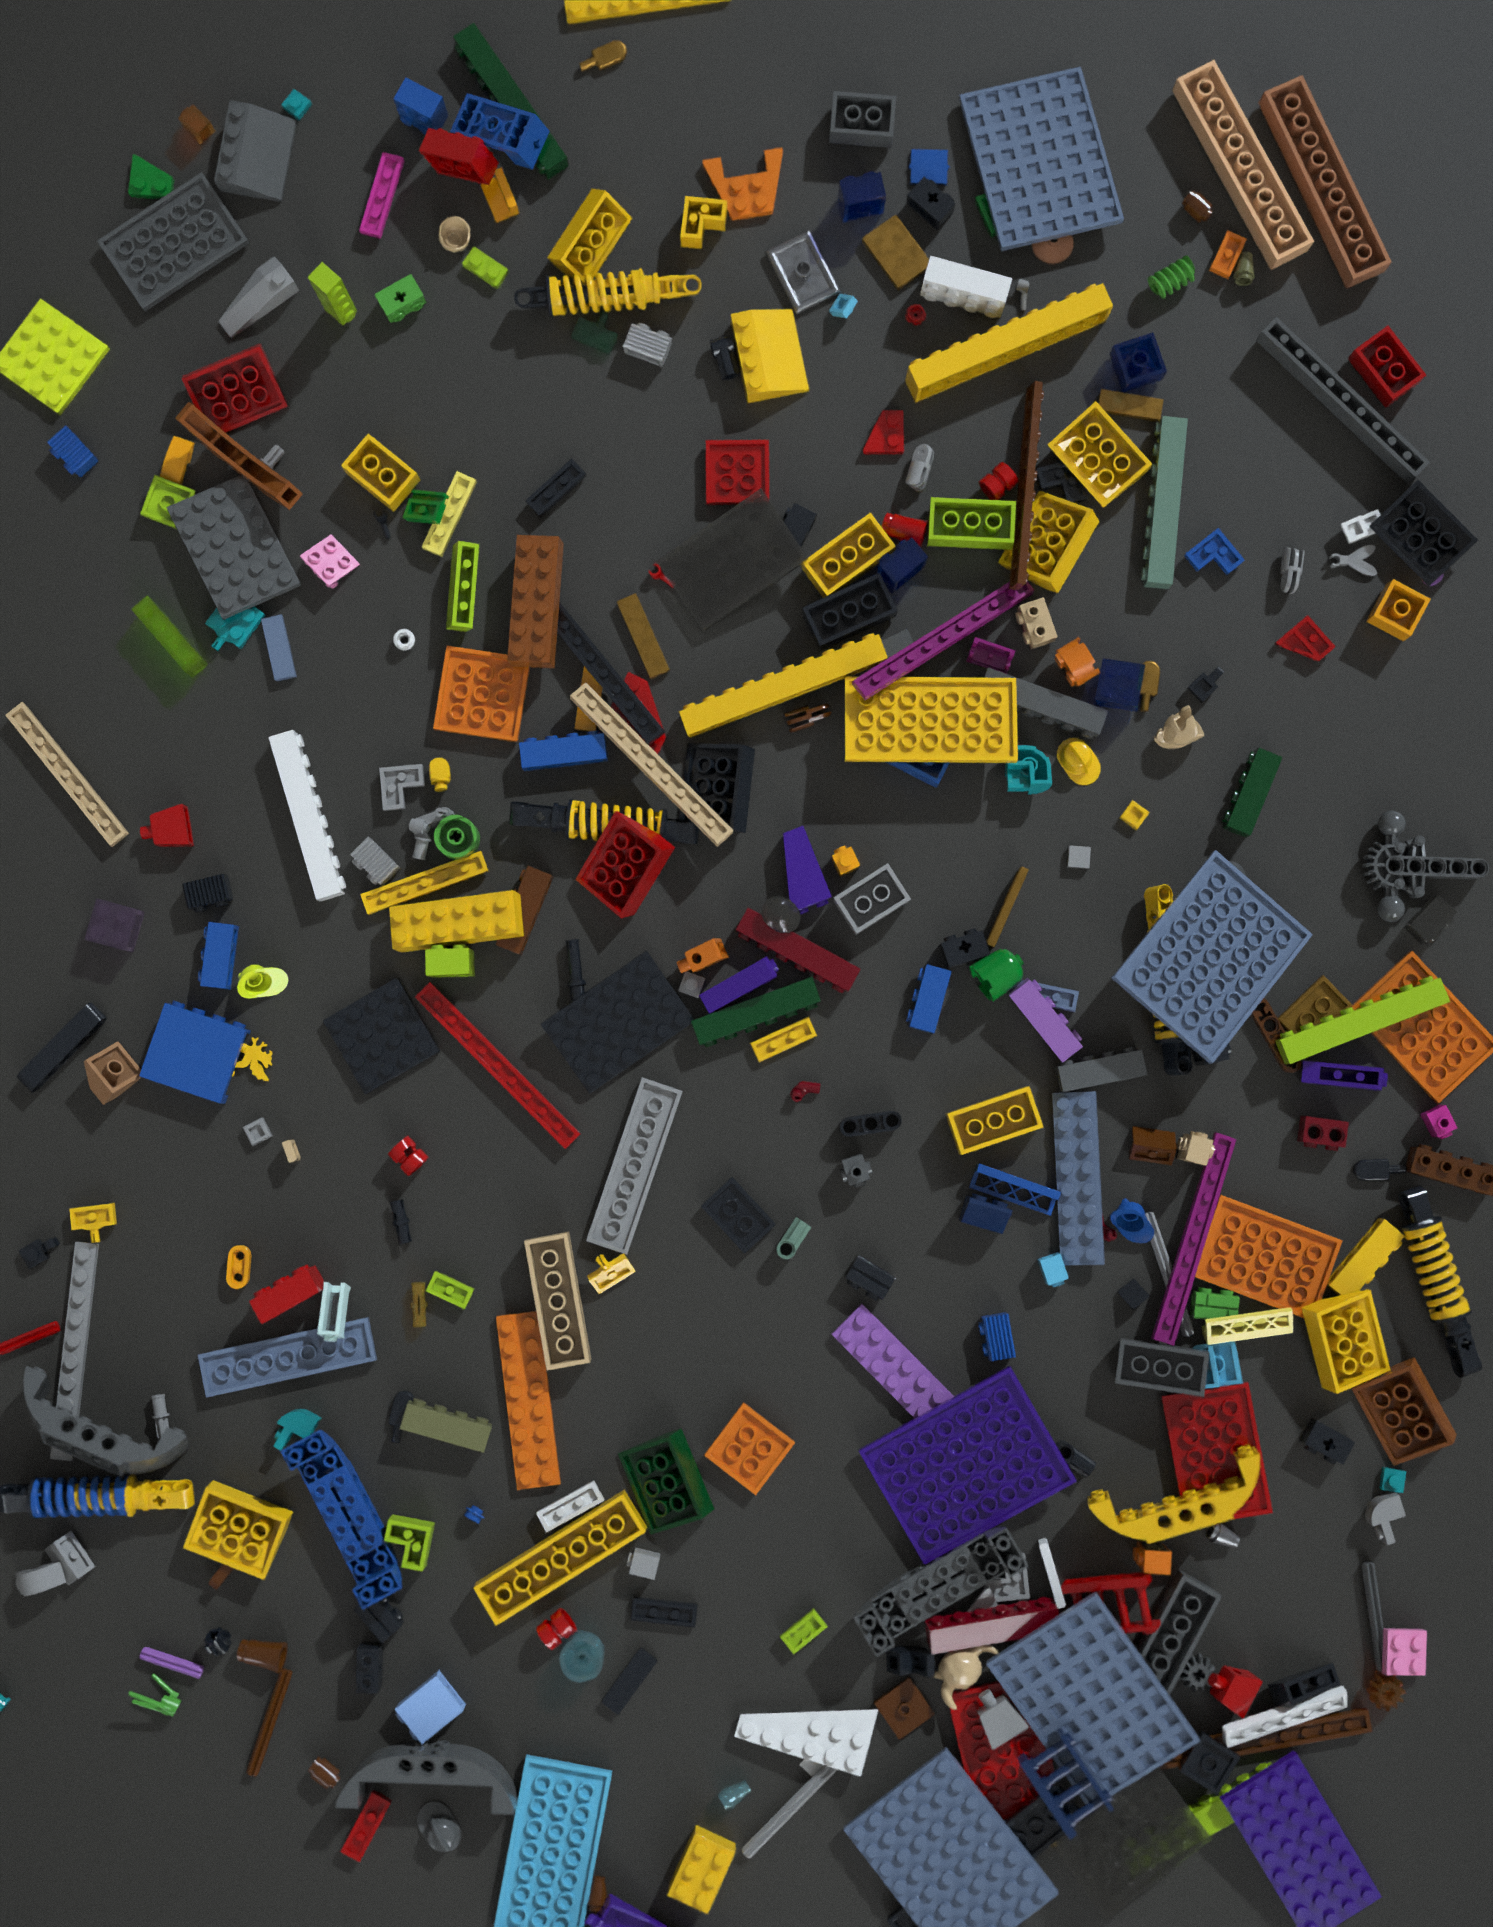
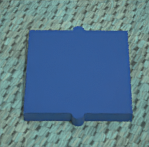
(929, 164)

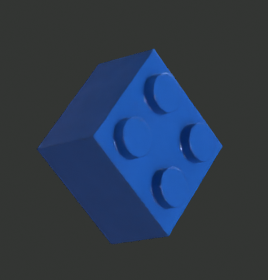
(420, 106)

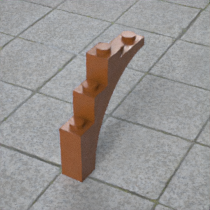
(238, 458)

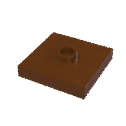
(904, 1707)

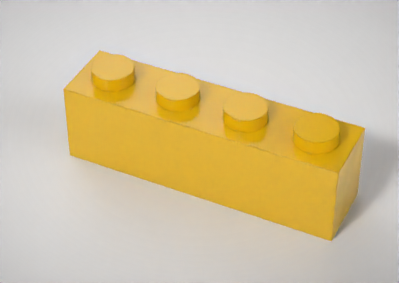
(1365, 1258)

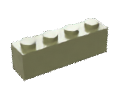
(446, 1426)

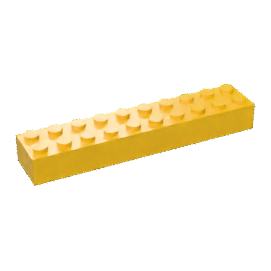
(1008, 342)

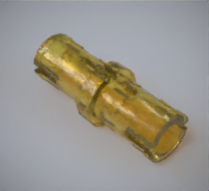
(419, 1320)

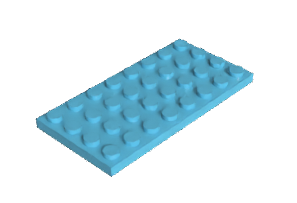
(553, 1844)

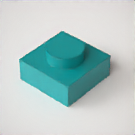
(296, 104)
(1392, 1480)

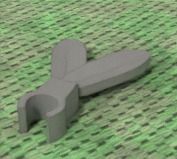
(1355, 560)

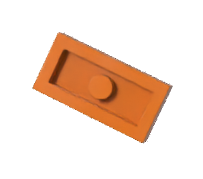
(1227, 254)

